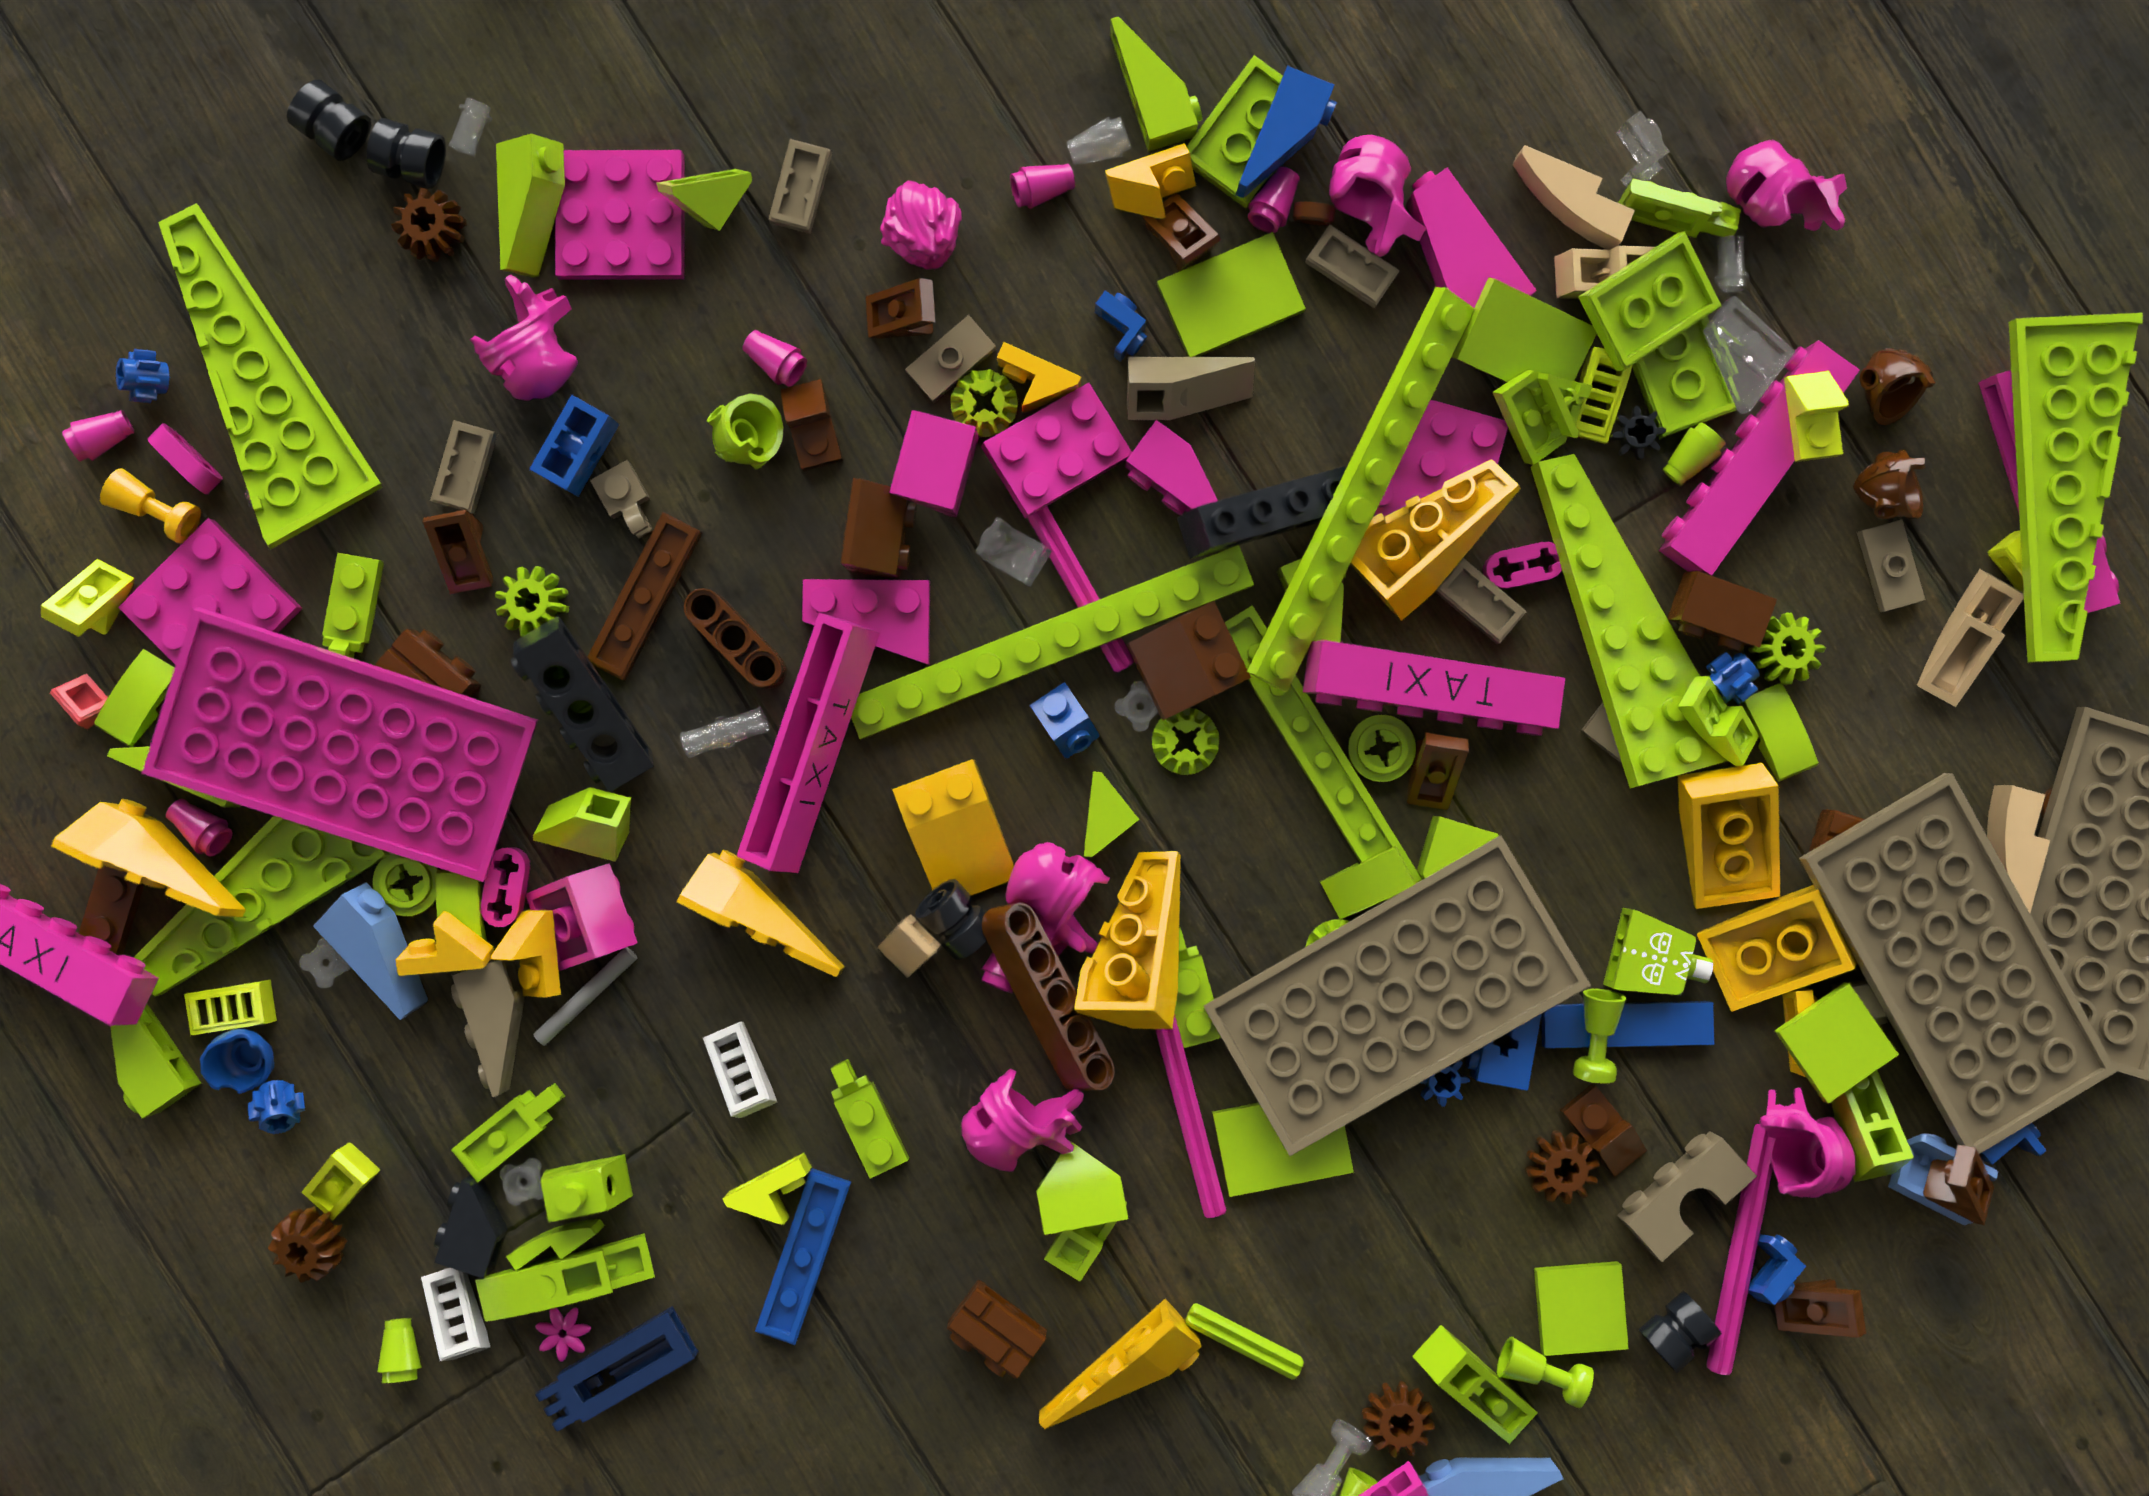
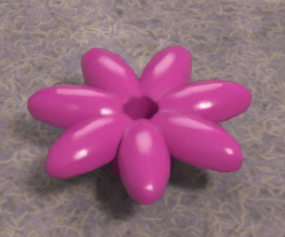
(558, 1338)

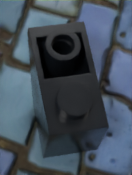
(473, 1231)

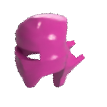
(1775, 185)
(1370, 187)
(529, 351)
(1054, 890)
(1009, 1125)
(1807, 1153)

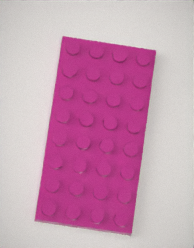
(339, 745)

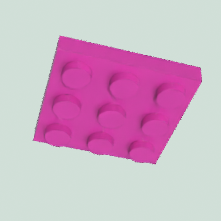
(615, 218)
(1441, 448)
(212, 575)

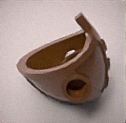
(1888, 383)
(1892, 486)

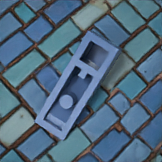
(370, 941)
(1489, 1476)

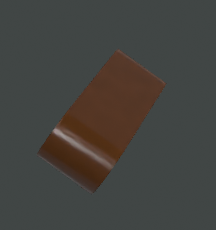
(718, 626)

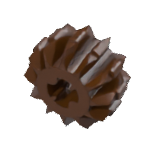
(417, 214)
(1573, 1175)
(307, 1244)
(1400, 1404)

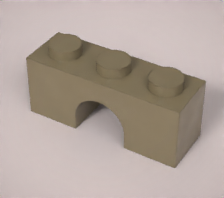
(1656, 1211)

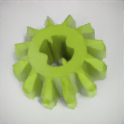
(518, 593)
(1802, 653)

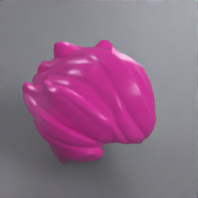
(921, 225)

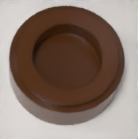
(1314, 213)

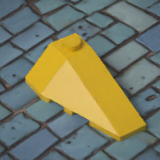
(1420, 544)
(150, 853)
(735, 895)
(1137, 958)
(1137, 1359)

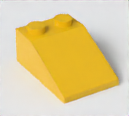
(955, 828)
(1731, 834)
(1776, 948)

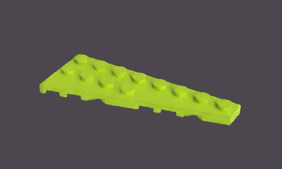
(2066, 425)
(282, 429)
(1625, 631)
(272, 879)

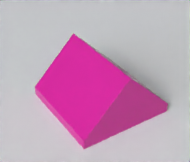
(935, 462)

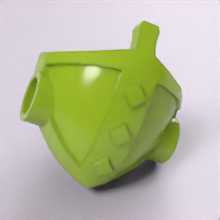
(747, 430)

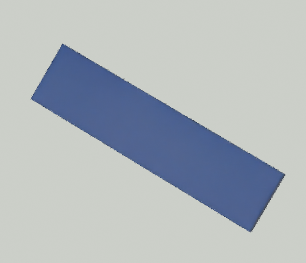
(1638, 1026)
(803, 1256)

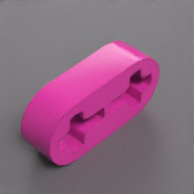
(185, 458)
(1525, 575)
(495, 884)

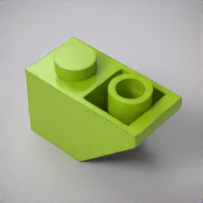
(587, 823)

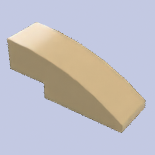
(1573, 198)
(1585, 268)
(1969, 637)
(2011, 831)
(909, 945)

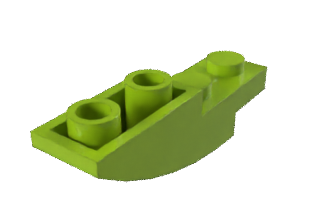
(566, 1280)

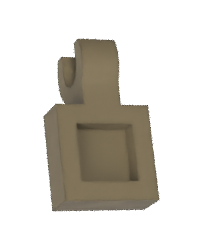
(622, 495)

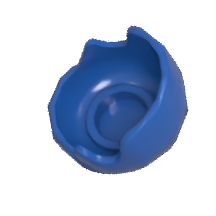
(237, 1061)

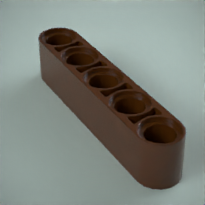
(1034, 985)

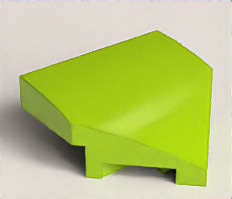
(1540, 411)
(1079, 1194)

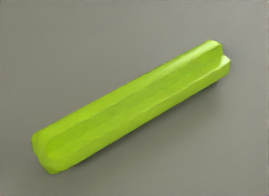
(1244, 1341)

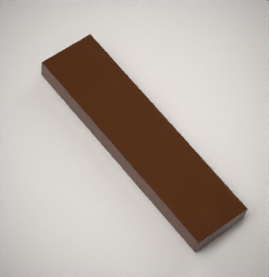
(644, 596)

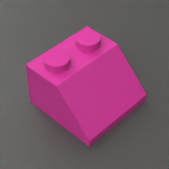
(586, 915)

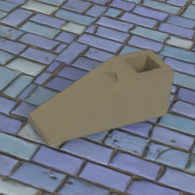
(1185, 385)
(493, 1011)

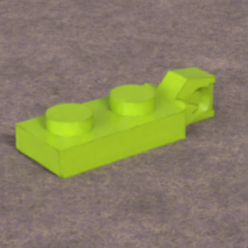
(1679, 210)
(352, 604)
(1192, 995)
(867, 1121)
(506, 1132)

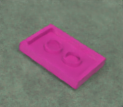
(1056, 450)

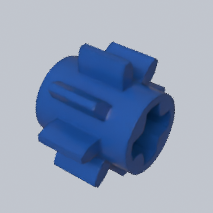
(142, 376)
(1733, 677)
(1451, 1089)
(276, 1106)

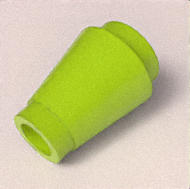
(1694, 453)
(399, 1352)

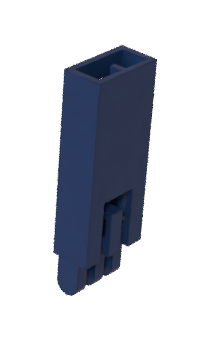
(633, 1360)

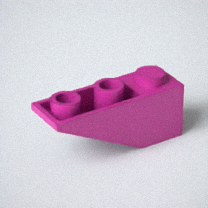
(1170, 468)

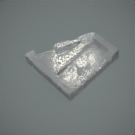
(1745, 352)

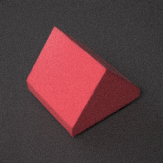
(81, 700)

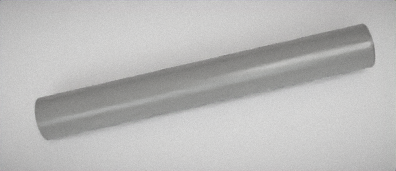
(585, 996)

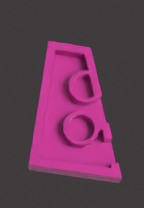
(890, 607)

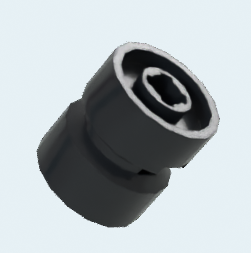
(324, 116)
(414, 155)
(951, 916)
(1680, 1331)

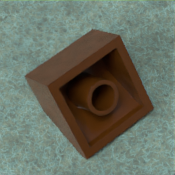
(877, 530)
(1188, 660)

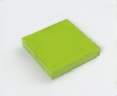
(1836, 1042)
(1581, 1308)

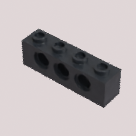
(1258, 513)
(555, 645)

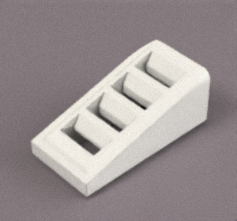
(753, 1065)
(443, 1332)

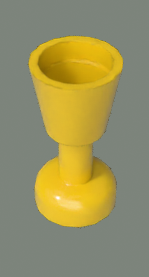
(132, 496)

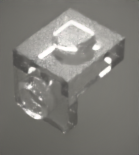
(1644, 143)
(1012, 552)

